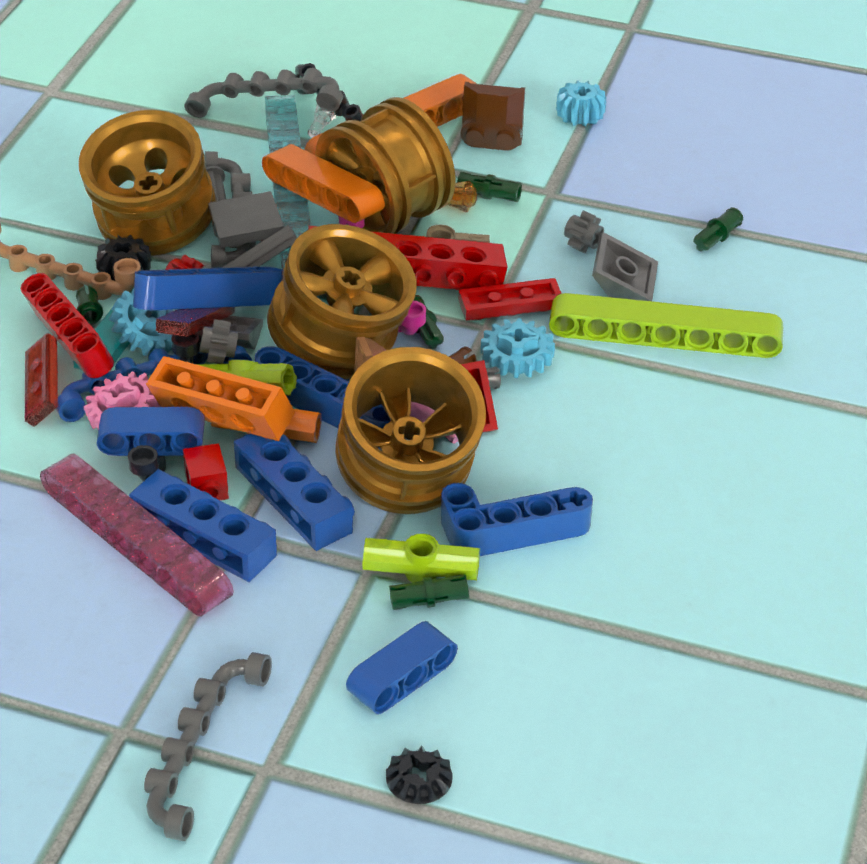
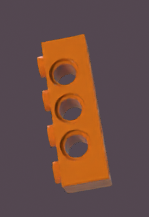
(222, 397)

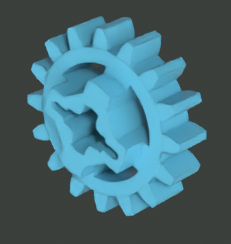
(138, 325)
(517, 348)

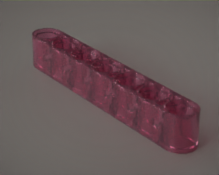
(137, 535)

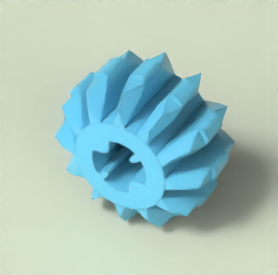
(581, 103)

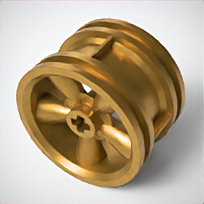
(398, 153)
(354, 271)
(408, 473)

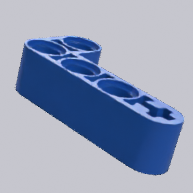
(513, 521)

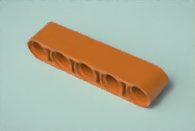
(323, 183)

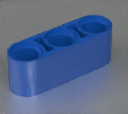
(162, 428)
(401, 667)

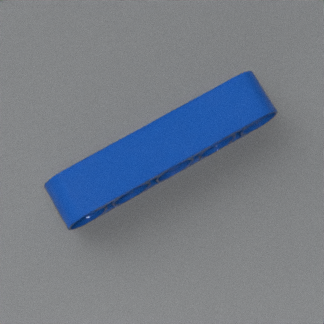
(205, 287)
(317, 388)

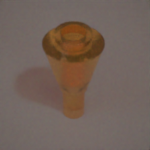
(464, 196)

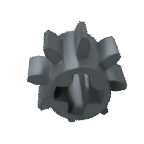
(583, 231)
(218, 342)

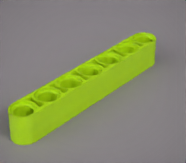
(666, 325)

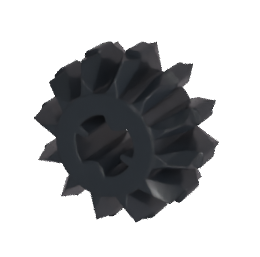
(120, 249)

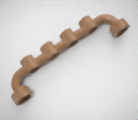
(73, 273)

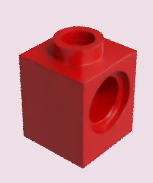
(206, 470)

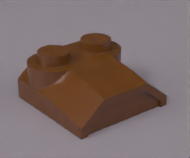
(492, 116)

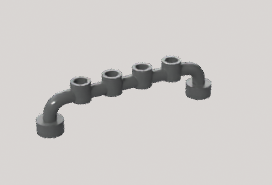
(328, 98)
(240, 186)
(179, 752)

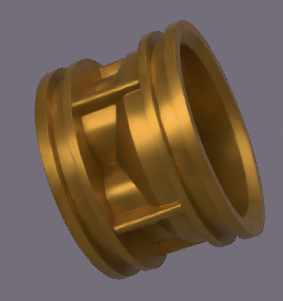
(160, 208)

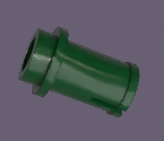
(89, 305)

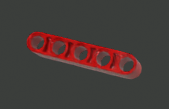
(67, 325)

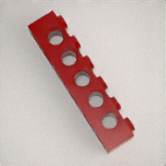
(451, 261)

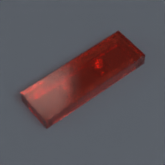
(41, 379)

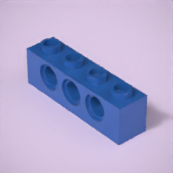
(295, 489)
(209, 525)

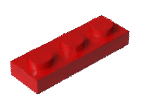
(508, 299)

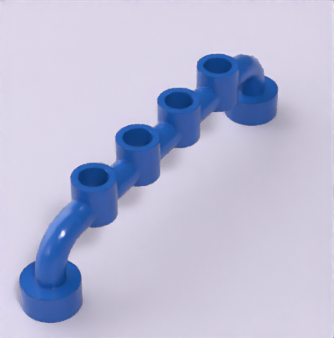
(72, 404)

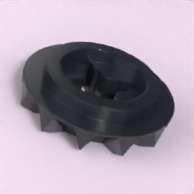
(410, 786)

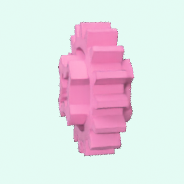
(122, 392)

